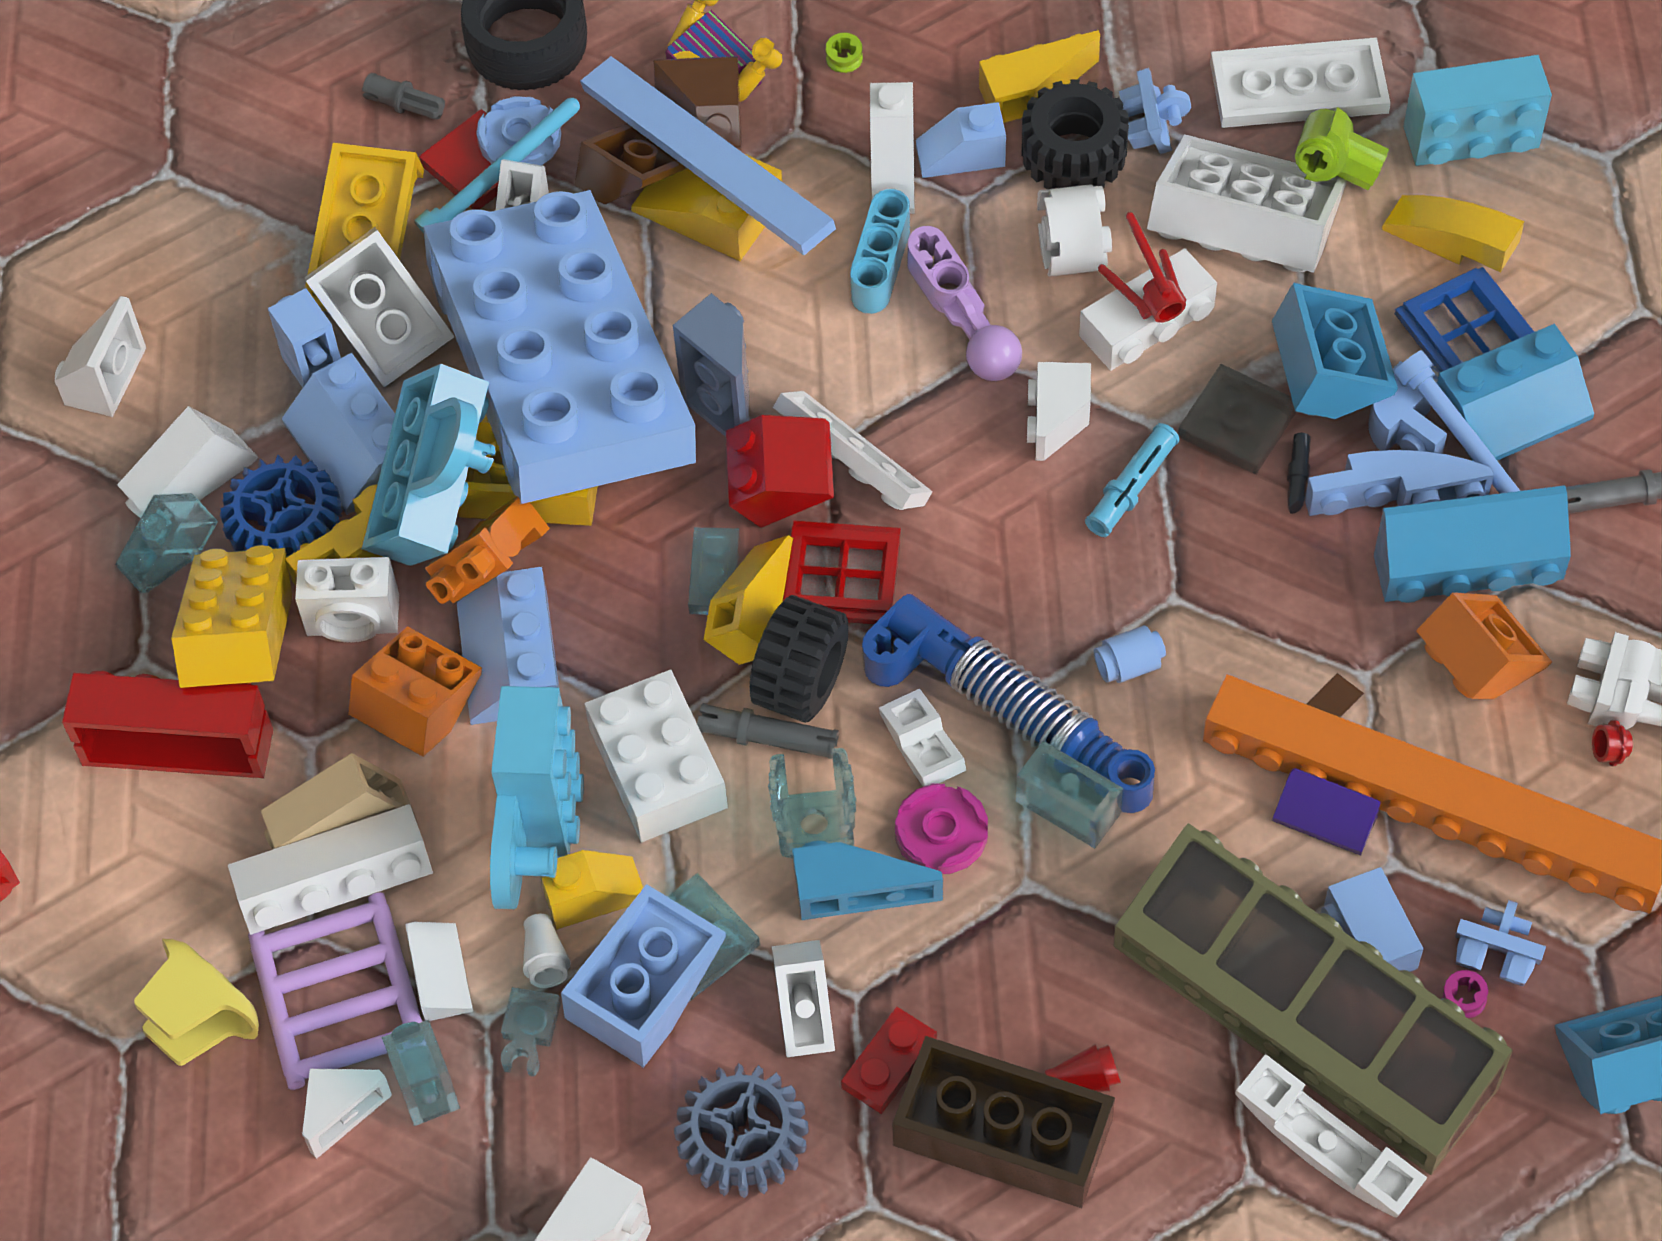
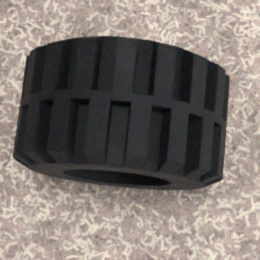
(1074, 110)
(798, 658)

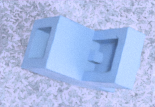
(1403, 422)

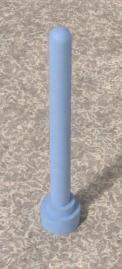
(1418, 374)

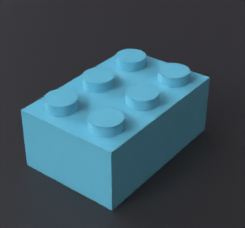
(1477, 110)

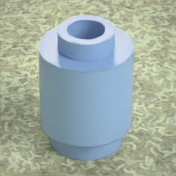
(1129, 654)

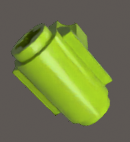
(1333, 149)

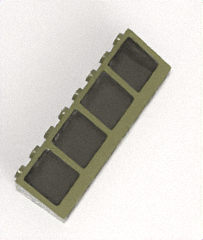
(1313, 998)

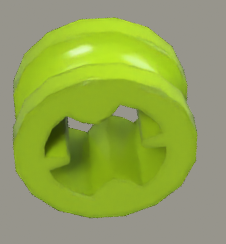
(844, 41)

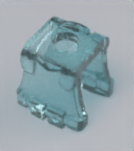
(834, 805)

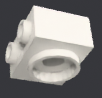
(347, 598)

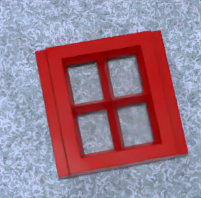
(844, 567)

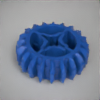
(272, 501)

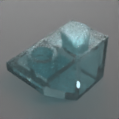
(165, 539)

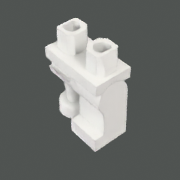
(1627, 681)

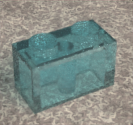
(1069, 794)
(420, 1071)

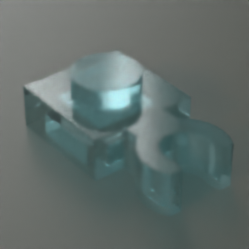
(528, 1023)

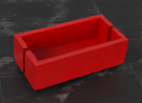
(167, 728)

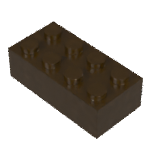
(1003, 1121)

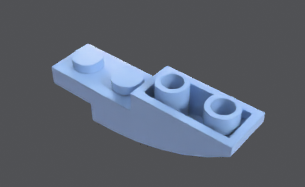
(1396, 475)

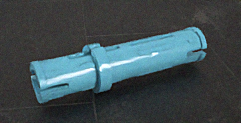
(1111, 508)

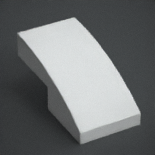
(921, 738)

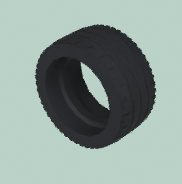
(522, 63)

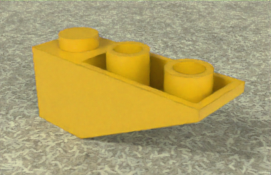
(1021, 74)
(748, 600)

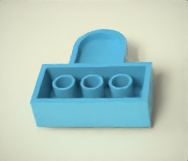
(428, 465)
(534, 787)

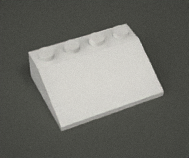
(1244, 204)

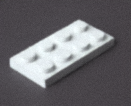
(1298, 79)

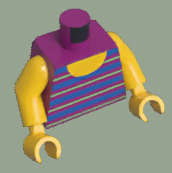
(708, 36)

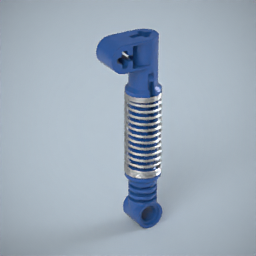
(975, 669)

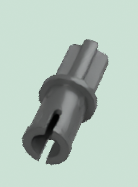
(402, 96)

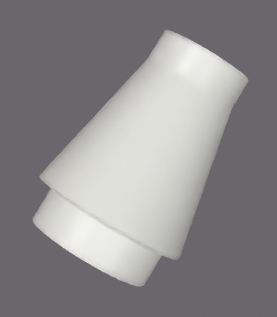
(544, 954)

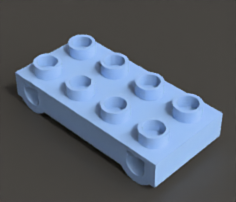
(562, 342)

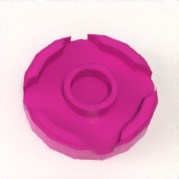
(941, 828)

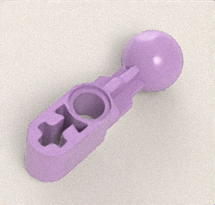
(992, 349)

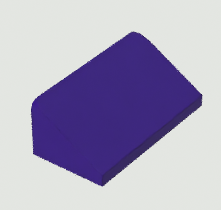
(1326, 811)

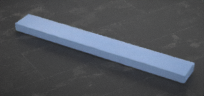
(708, 156)

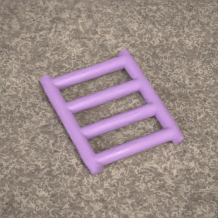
(274, 986)

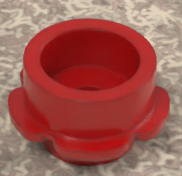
(1611, 743)

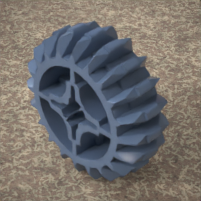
(706, 1117)

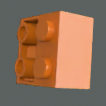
(413, 690)

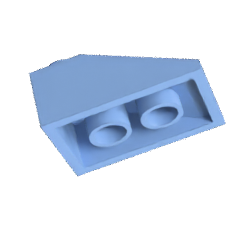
(642, 975)

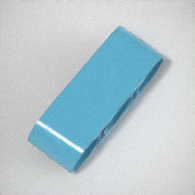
(880, 251)

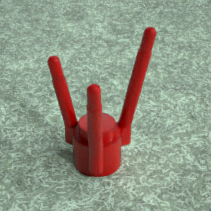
(1161, 294)

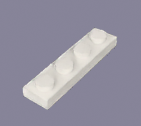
(864, 460)

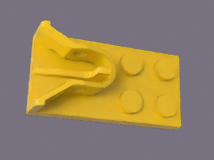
(363, 192)

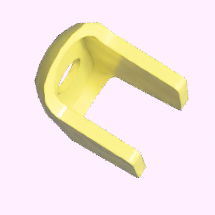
(192, 1006)

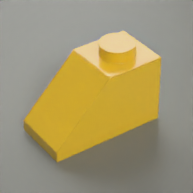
(590, 886)

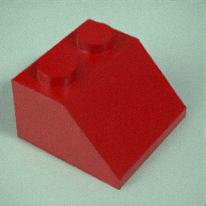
(778, 466)

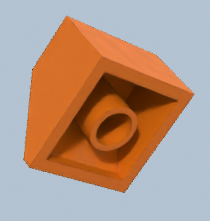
(1481, 645)

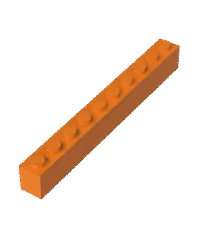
(1439, 794)

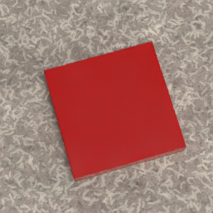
(458, 160)

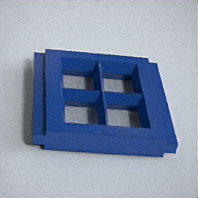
(1462, 319)

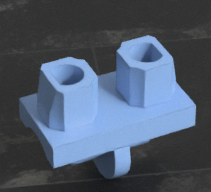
(1157, 109)
(1476, 939)

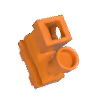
(485, 551)

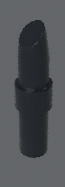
(1298, 471)

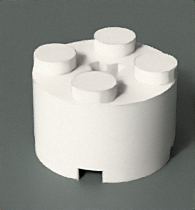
(1073, 230)

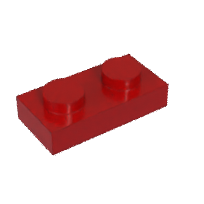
(887, 1060)

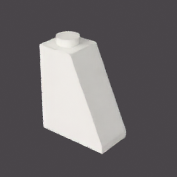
(892, 138)
(188, 458)

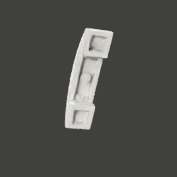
(1326, 1141)

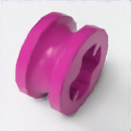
(1473, 981)

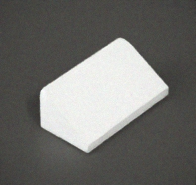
(438, 969)

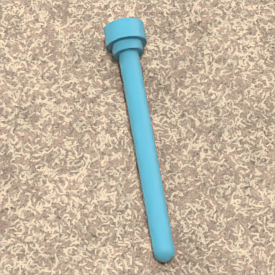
(491, 175)

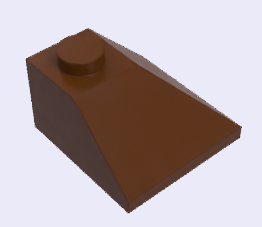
(705, 90)
(621, 164)

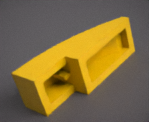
(1455, 229)

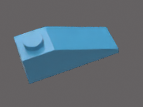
(850, 879)

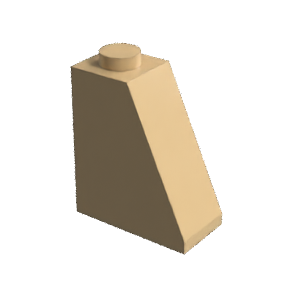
(332, 799)

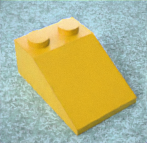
(701, 212)

